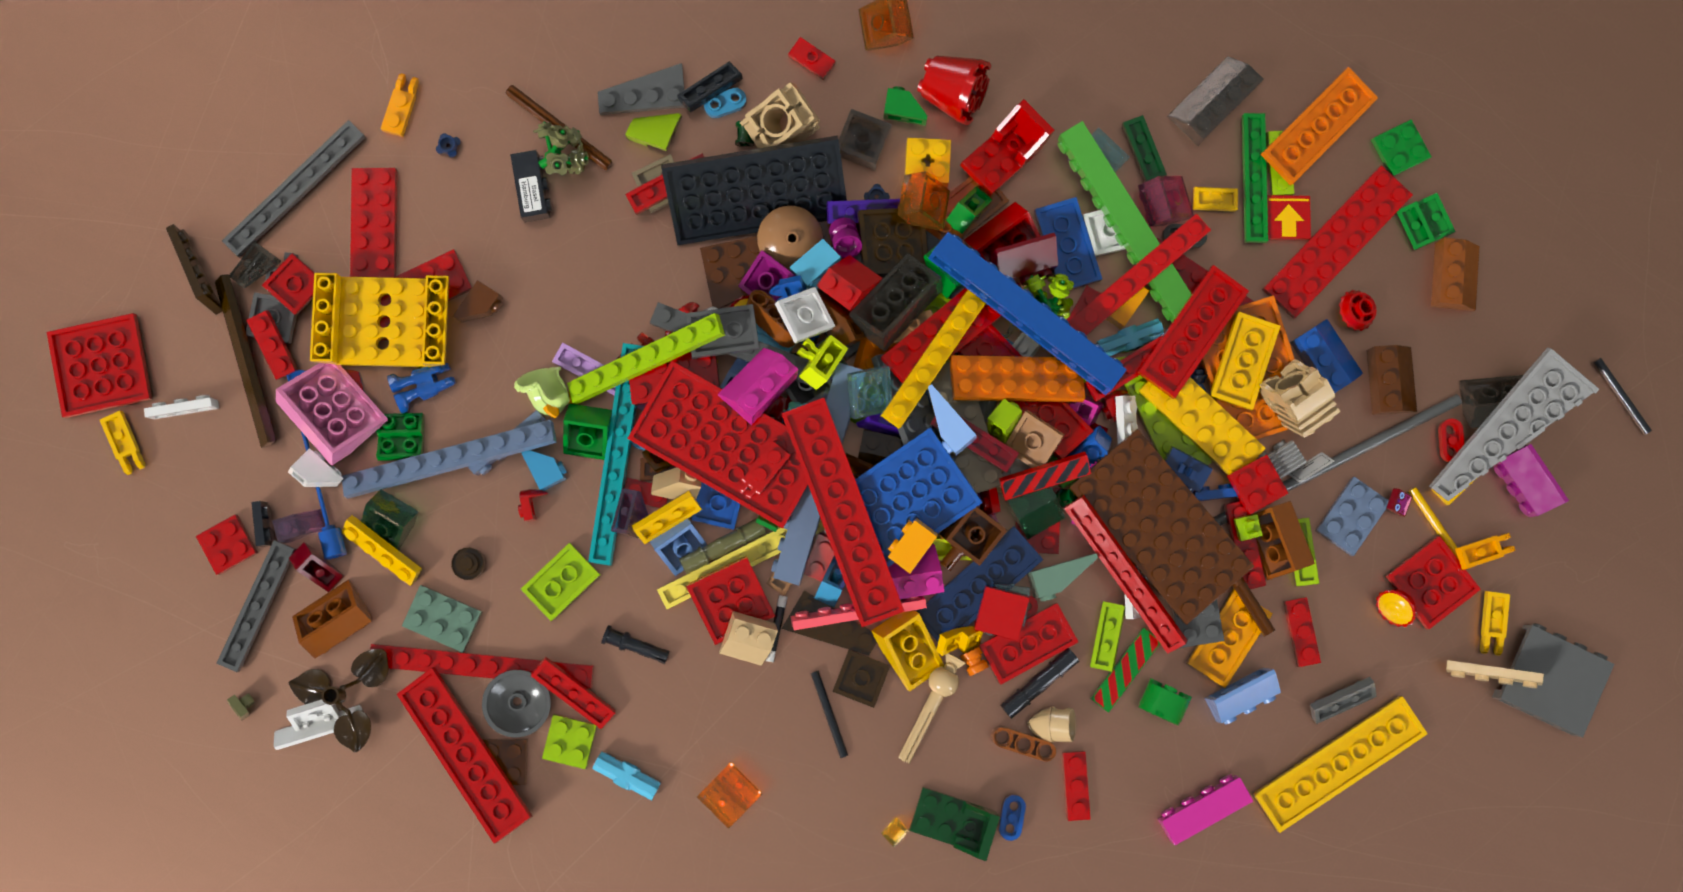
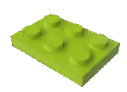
(560, 582)

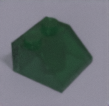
(1036, 511)
(389, 518)

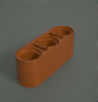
(769, 318)
(1034, 743)

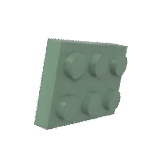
(442, 618)

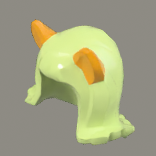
(545, 390)

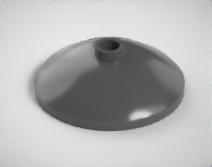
(508, 717)

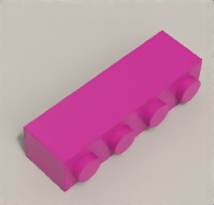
(1205, 809)

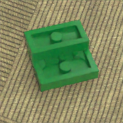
(1425, 221)

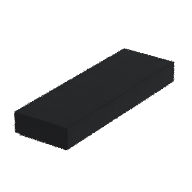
(710, 86)

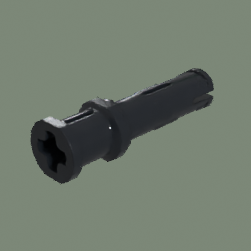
(626, 642)

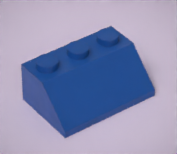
(1328, 354)

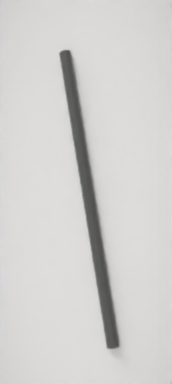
(1372, 442)

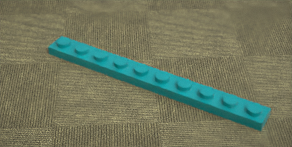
(613, 470)

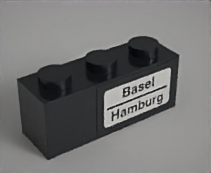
(531, 186)

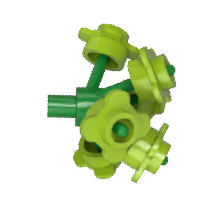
(1059, 288)

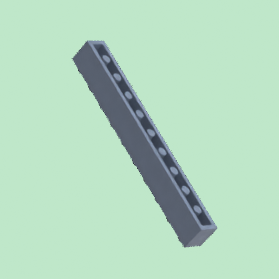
(805, 518)

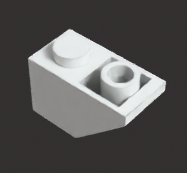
(314, 471)

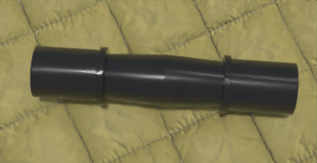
(1039, 683)

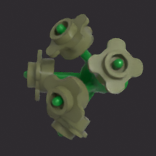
(560, 137)

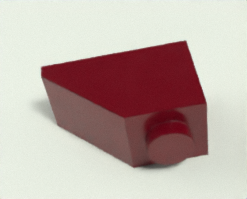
(314, 567)

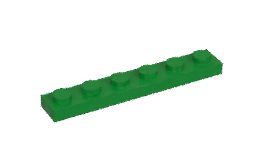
(1254, 178)

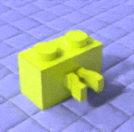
(821, 360)

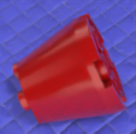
(955, 85)

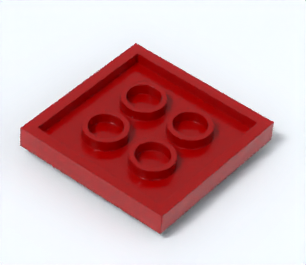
(1434, 582)
(729, 590)

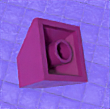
(764, 275)

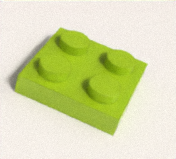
(569, 741)

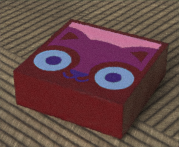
(1399, 502)

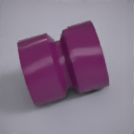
(845, 237)

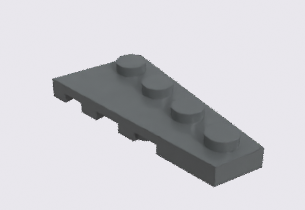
(644, 93)

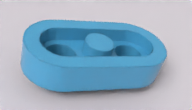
(726, 104)

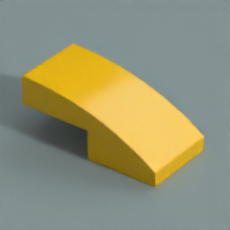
(960, 638)

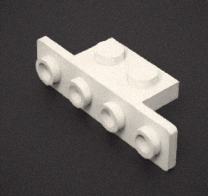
(309, 723)

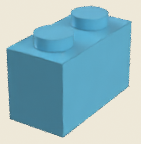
(815, 264)

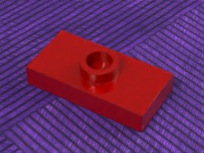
(811, 58)

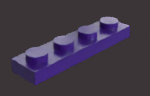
(849, 209)

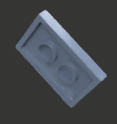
(1352, 516)

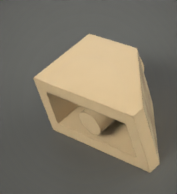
(674, 484)

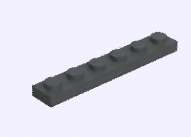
(256, 606)

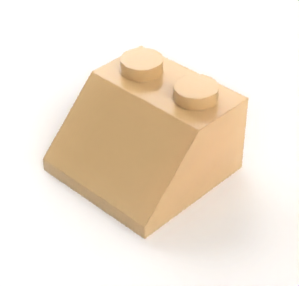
(748, 638)

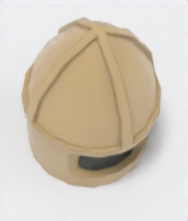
(1054, 724)

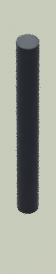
(1622, 396)
(826, 706)

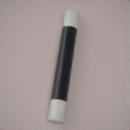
(779, 614)

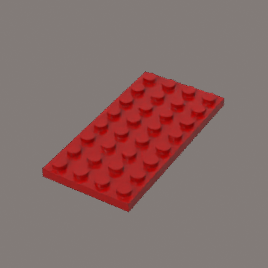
(715, 444)

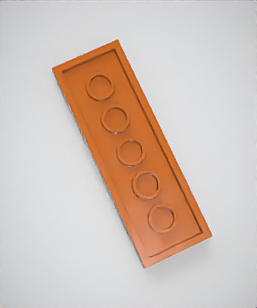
(1319, 126)
(1014, 379)

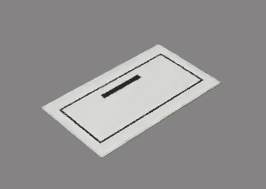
(1311, 467)

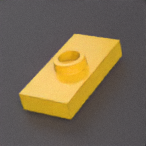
(1215, 199)

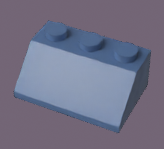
(1243, 695)

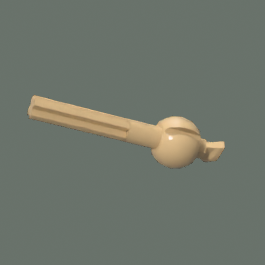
(943, 683)

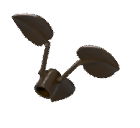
(314, 685)

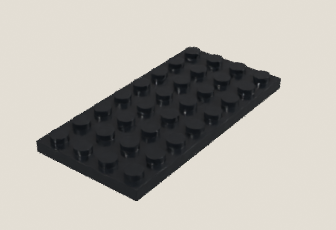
(739, 189)

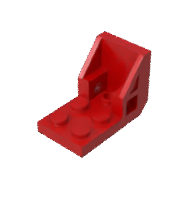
(1009, 148)

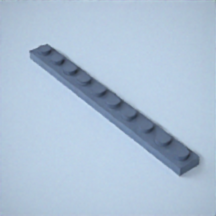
(449, 459)

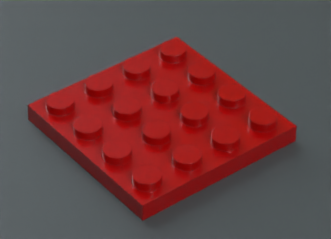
(99, 365)

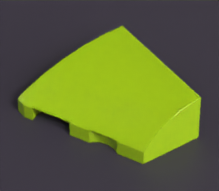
(654, 130)

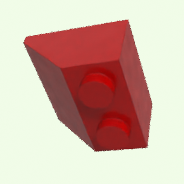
(848, 282)

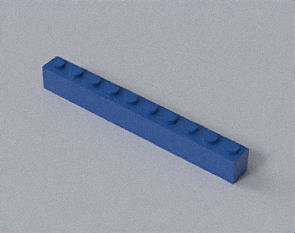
(1027, 313)

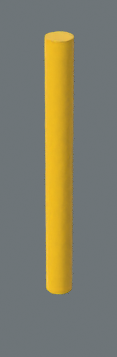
(1431, 517)

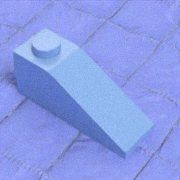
(952, 428)

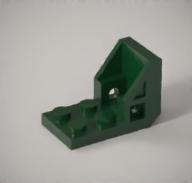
(955, 822)

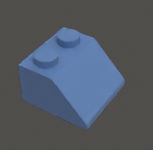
(677, 543)

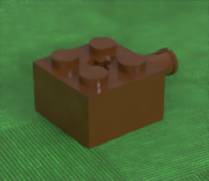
(976, 545)

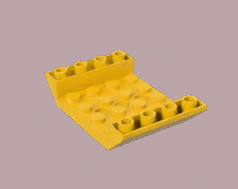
(349, 315)

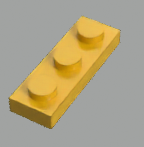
(666, 517)

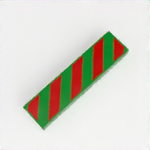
(1125, 670)

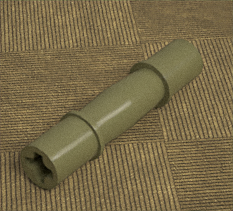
(721, 546)

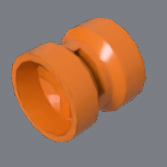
(973, 659)

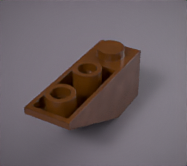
(845, 329)

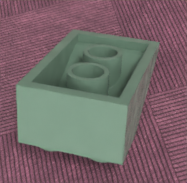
(1056, 578)

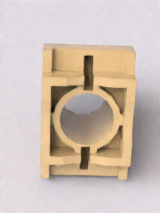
(764, 120)
(1300, 398)

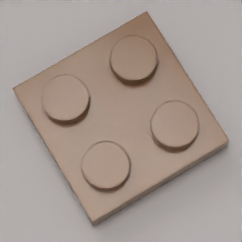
(1034, 440)

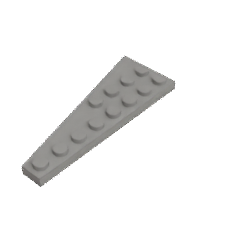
(1535, 402)

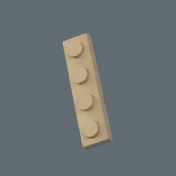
(1505, 675)

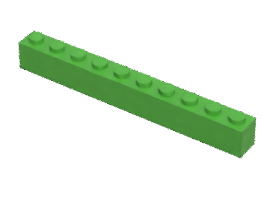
(1121, 214)

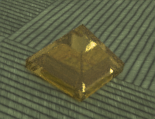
(895, 832)

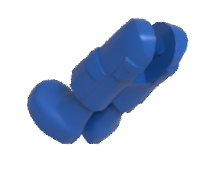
(426, 382)

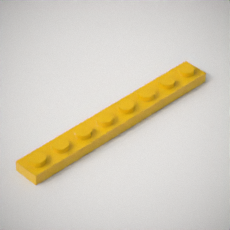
(933, 359)

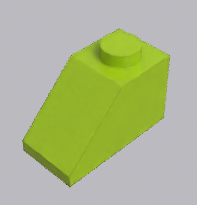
(1004, 420)

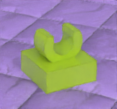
(1247, 527)

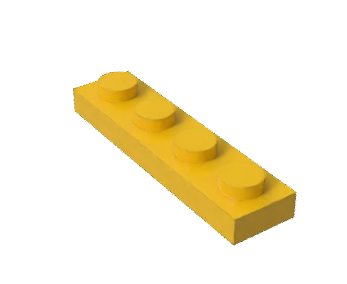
(381, 550)

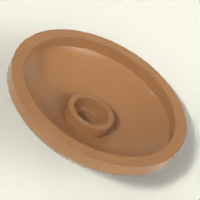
(782, 222)

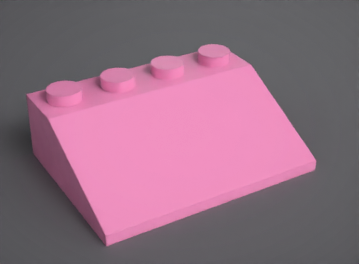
(330, 410)

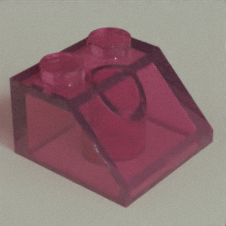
(1165, 200)

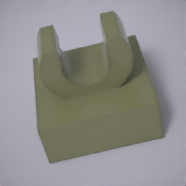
(240, 706)

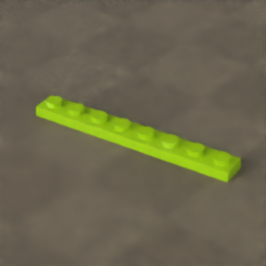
(646, 358)

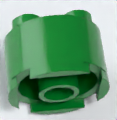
(1164, 702)

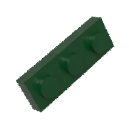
(1143, 148)

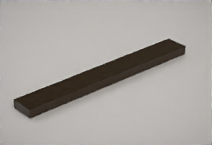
(245, 361)

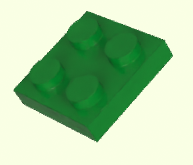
(1401, 148)

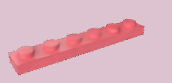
(845, 613)

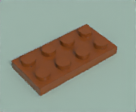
(998, 201)

